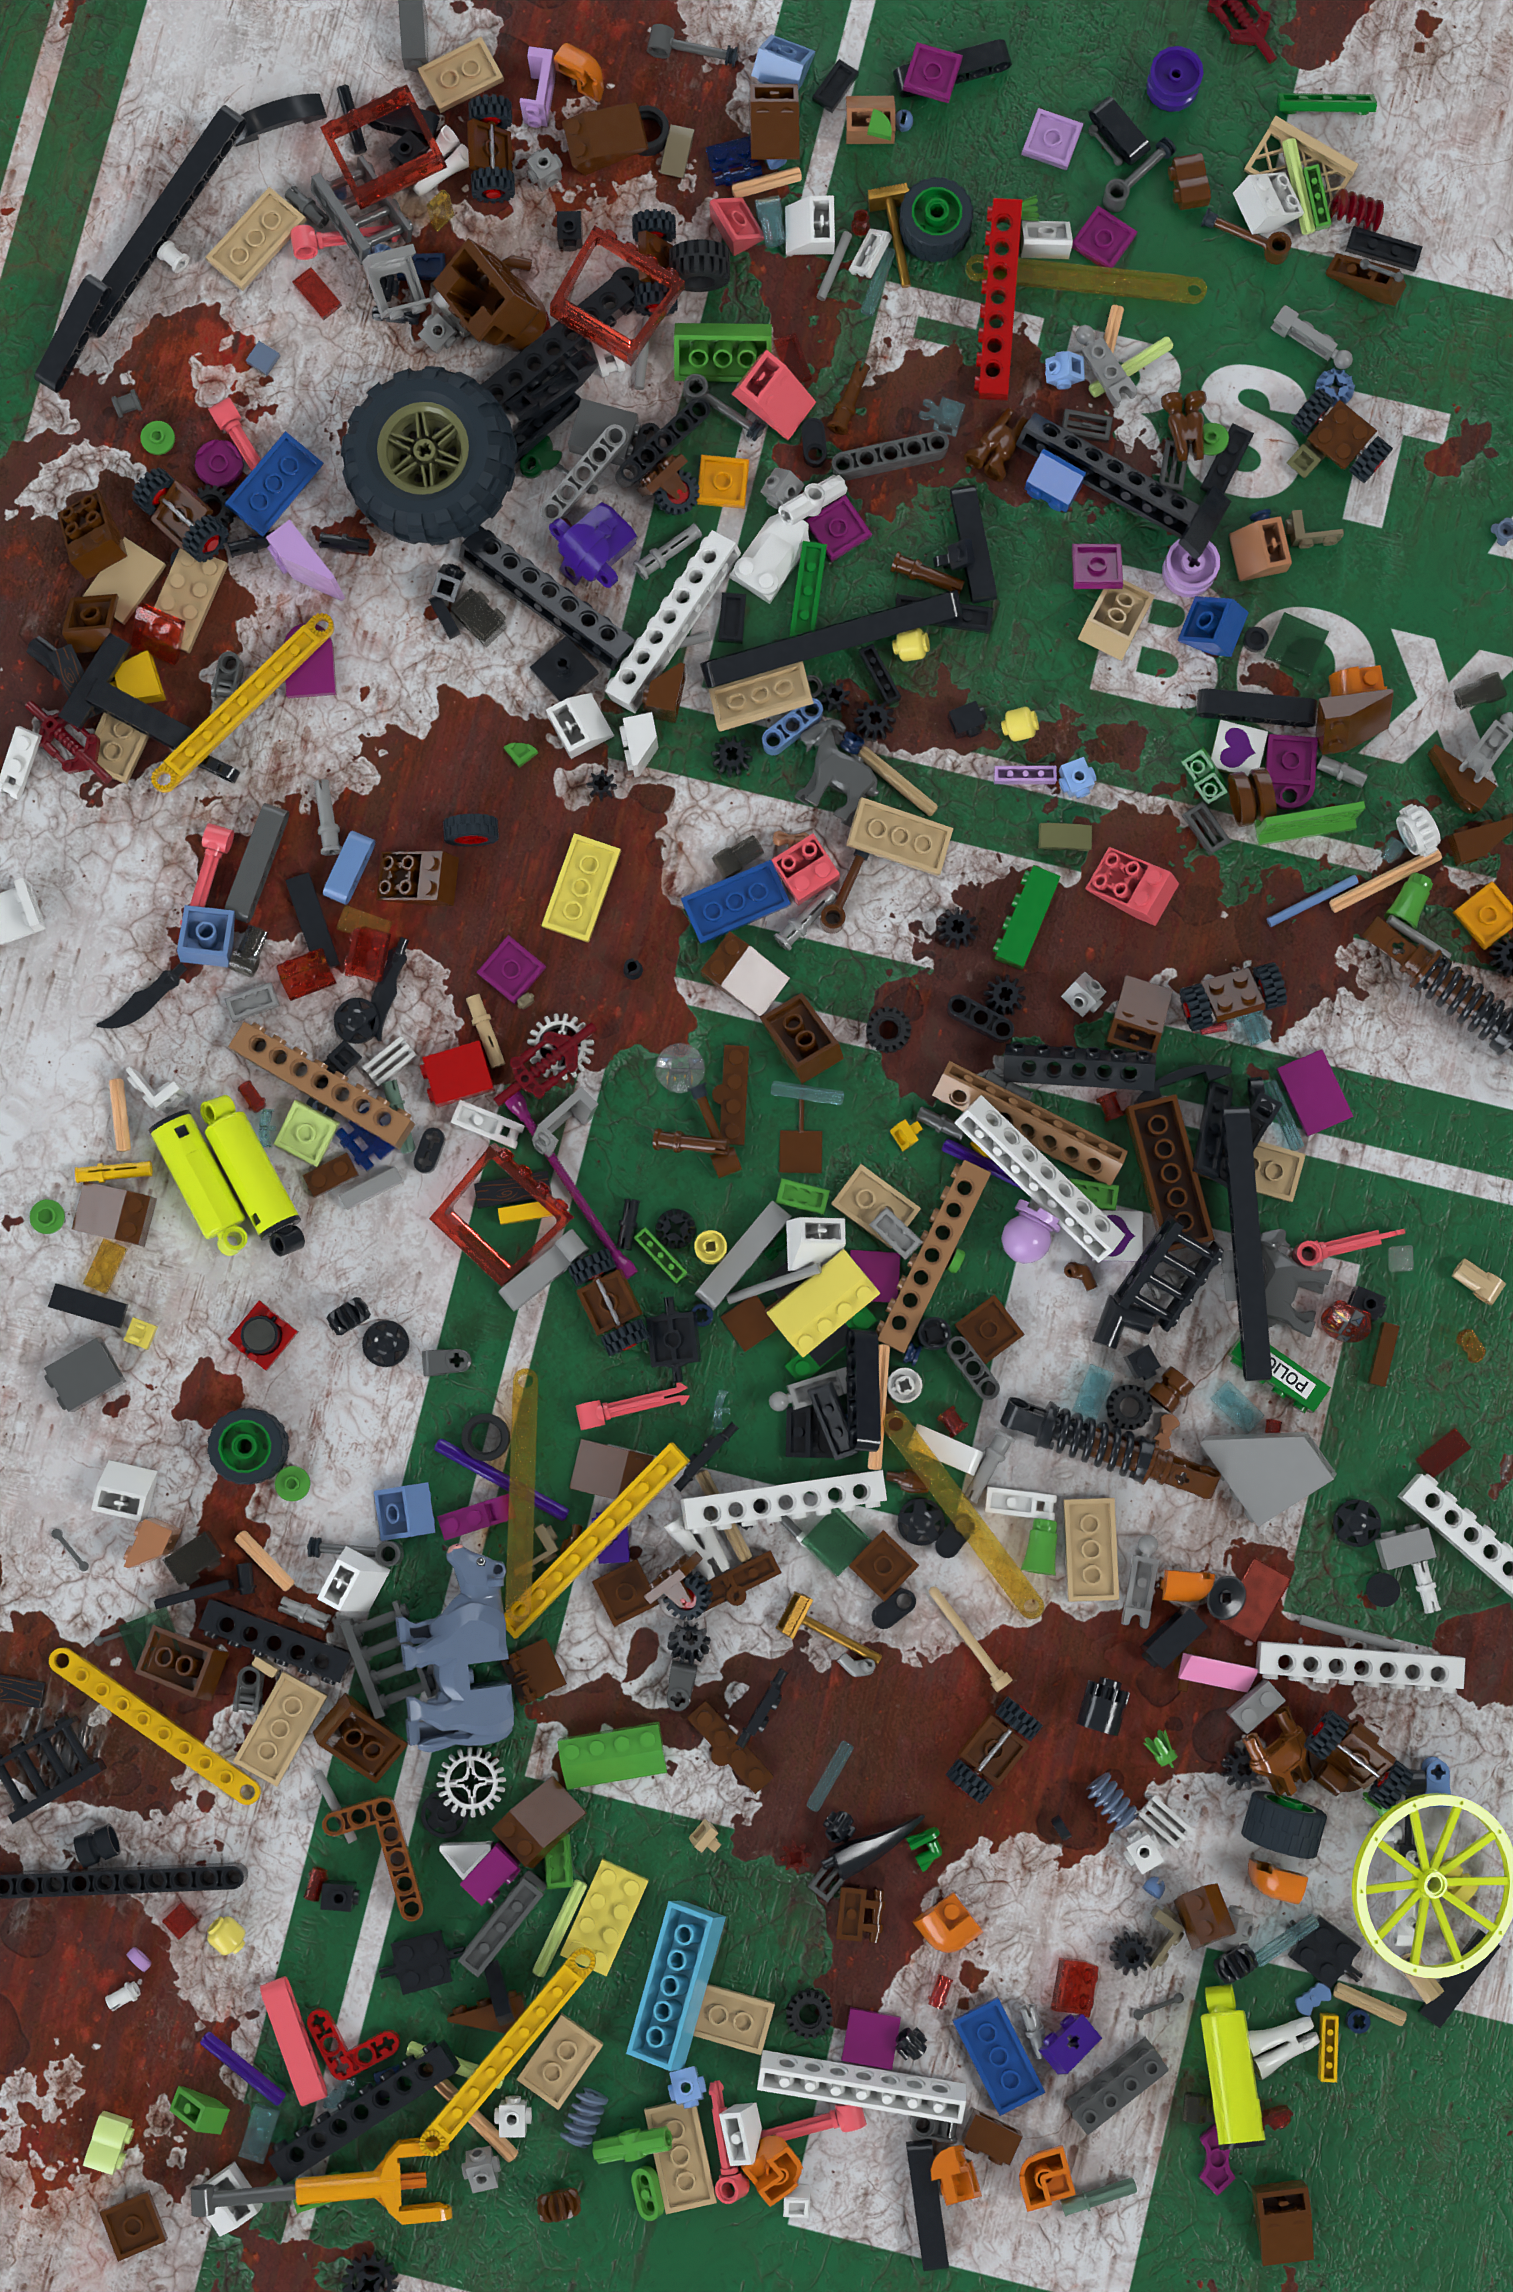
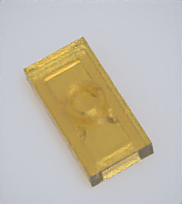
(105, 1266)

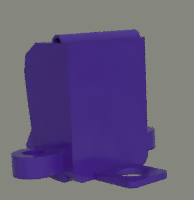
(593, 544)

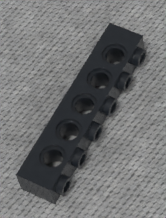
(1070, 1075)
(213, 1627)

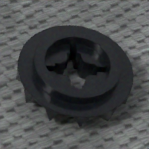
(687, 1230)

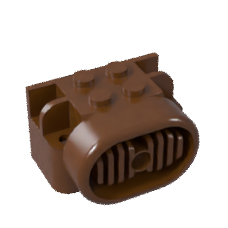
(491, 299)

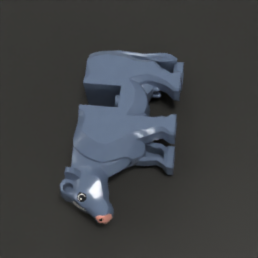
(464, 1634)

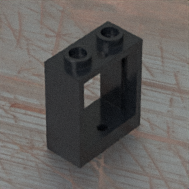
(1172, 1637)

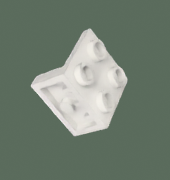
(19, 912)
(168, 1094)

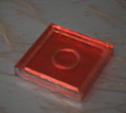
(158, 633)

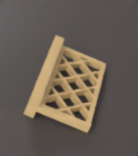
(1308, 147)

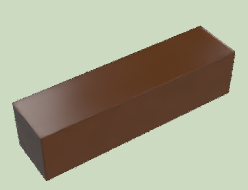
(1383, 1354)

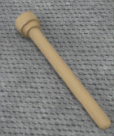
(998, 1677)

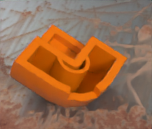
(582, 68)
(1356, 680)
(1186, 1585)
(1277, 1882)
(948, 1925)
(774, 2169)
(956, 2175)
(1045, 2178)

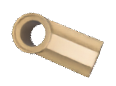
(1484, 1285)
(1426, 1987)

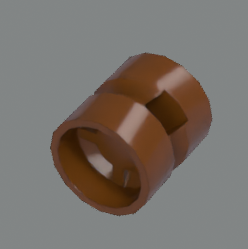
(1171, 1389)

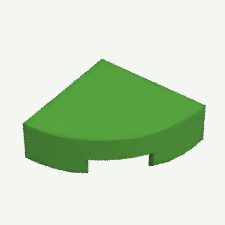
(879, 125)
(520, 752)

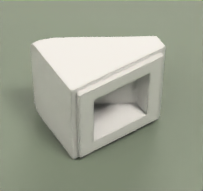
(798, 2202)

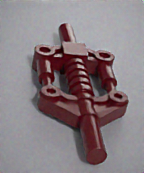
(1252, 32)
(85, 757)
(566, 1047)

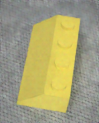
(823, 1303)

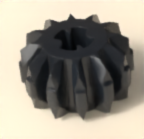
(864, 720)
(721, 756)
(966, 931)
(1500, 952)
(996, 990)
(348, 1316)
(697, 1639)
(1232, 1766)
(1125, 1944)
(1235, 1963)

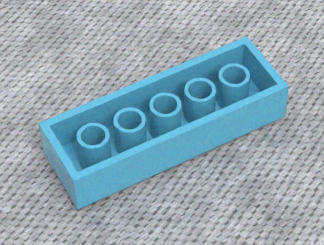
(676, 1985)

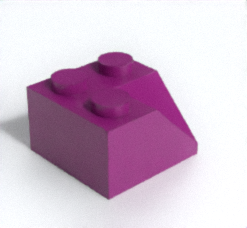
(490, 1873)

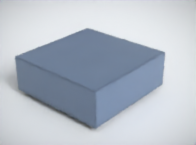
(263, 358)

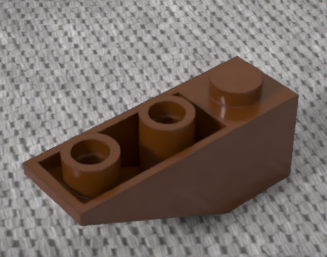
(1475, 843)
(483, 2013)

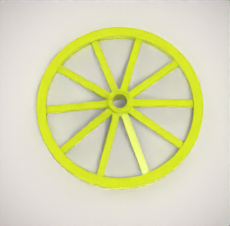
(1437, 1887)

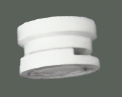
(904, 1385)

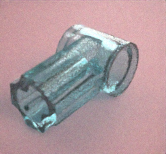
(770, 214)
(1255, 1027)

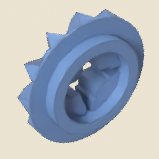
(1344, 380)

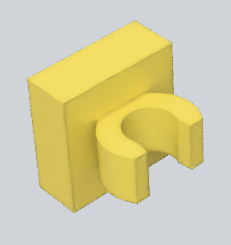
(140, 1333)

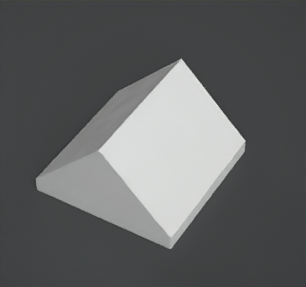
(1046, 239)

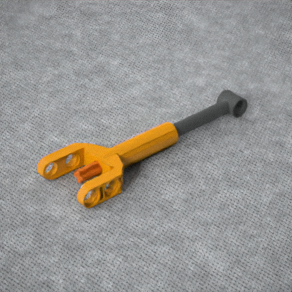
(382, 2184)

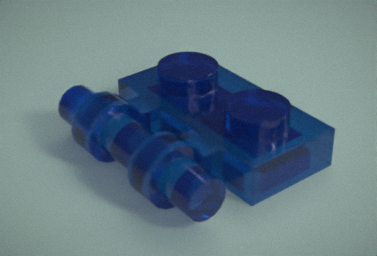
(729, 156)
(375, 1144)

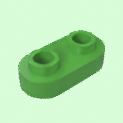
(647, 2192)

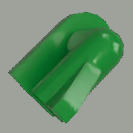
(926, 1837)

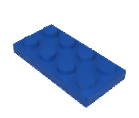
(274, 484)
(735, 902)
(998, 2056)

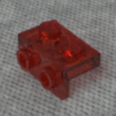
(367, 953)
(306, 974)
(1074, 1986)

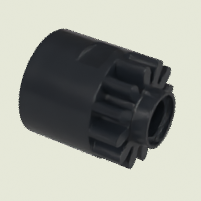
(1103, 1706)

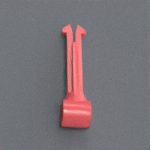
(306, 242)
(228, 419)
(218, 841)
(1323, 1249)
(593, 1414)
(845, 2117)
(729, 2173)

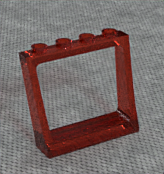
(593, 328)
(472, 1243)

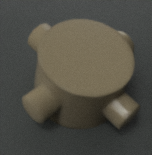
(525, 1001)

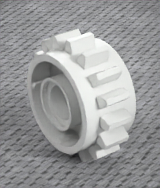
(1418, 830)

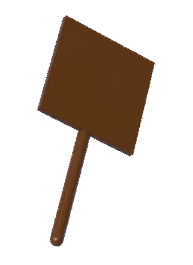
(800, 1149)
(750, 1322)

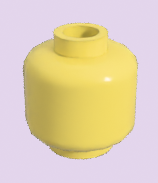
(911, 645)
(1020, 724)
(226, 1935)

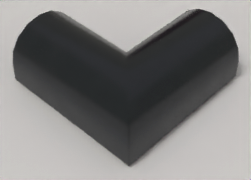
(1116, 1317)

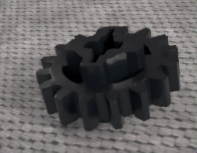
(365, 2272)

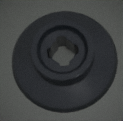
(1233, 1600)

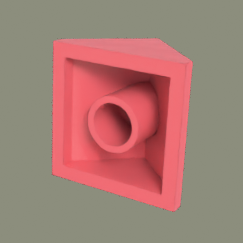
(735, 223)

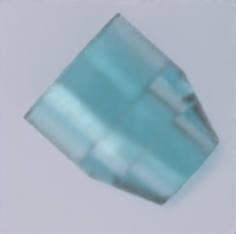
(1392, 850)

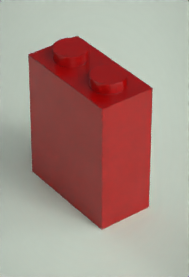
(457, 1074)

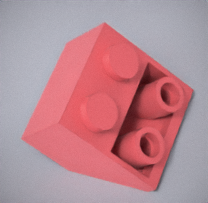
(805, 869)

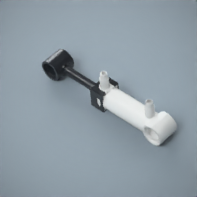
(1404, 1930)

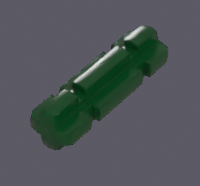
(779, 1244)

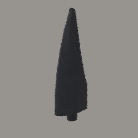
(861, 1852)

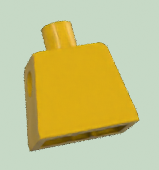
(140, 679)

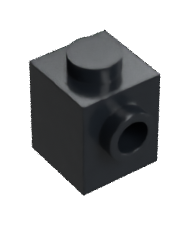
(406, 149)
(569, 230)
(448, 582)
(967, 720)
(1368, 1301)
(1142, 1363)
(339, 1895)

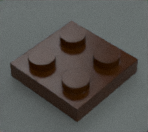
(989, 1329)
(883, 1565)
(624, 1592)
(133, 2225)

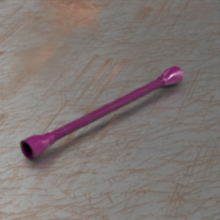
(518, 1106)

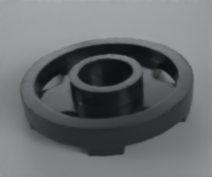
(356, 1020)
(385, 1343)
(921, 1521)
(1356, 1523)
(442, 1815)

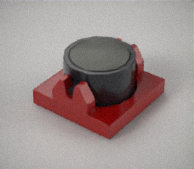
(262, 1335)

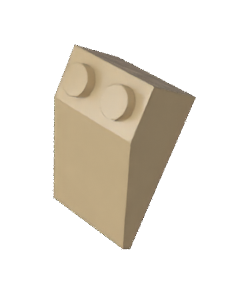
(1116, 619)

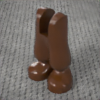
(1186, 428)
(999, 440)

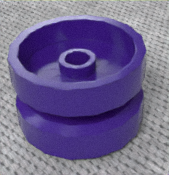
(1174, 78)

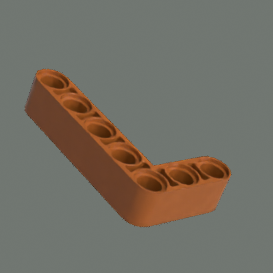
(389, 1846)

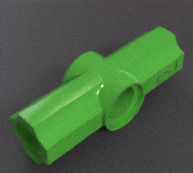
(632, 2145)

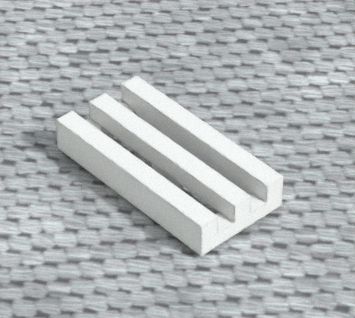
(873, 252)
(373, 1074)
(1181, 1836)

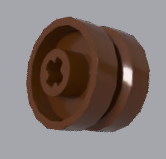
(1251, 796)

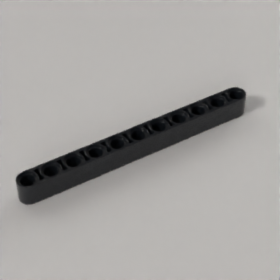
(169, 211)
(831, 638)
(1246, 1243)
(119, 1880)

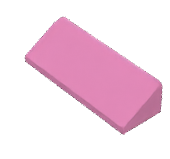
(1217, 1672)

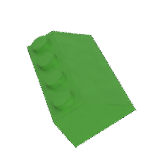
(718, 349)
(612, 1755)

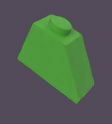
(199, 2111)

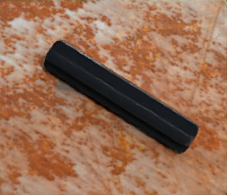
(347, 104)

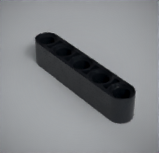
(976, 63)
(73, 333)
(670, 435)
(970, 526)
(1256, 708)
(137, 714)
(863, 1390)
(927, 2205)

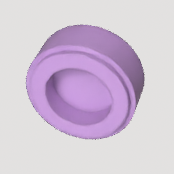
(139, 1959)

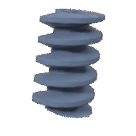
(1112, 1801)
(585, 2118)

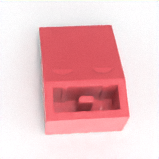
(774, 394)
(1133, 885)

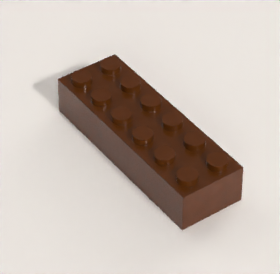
(1168, 1167)

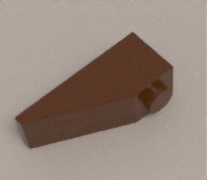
(1368, 281)
(1461, 785)

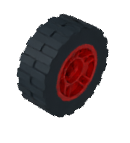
(470, 830)

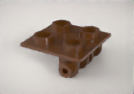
(533, 1671)

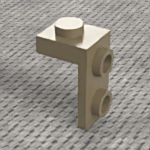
(1295, 527)
(547, 1536)
(1174, 1936)

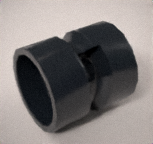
(933, 1333)
(92, 1847)

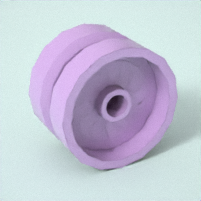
(1187, 580)

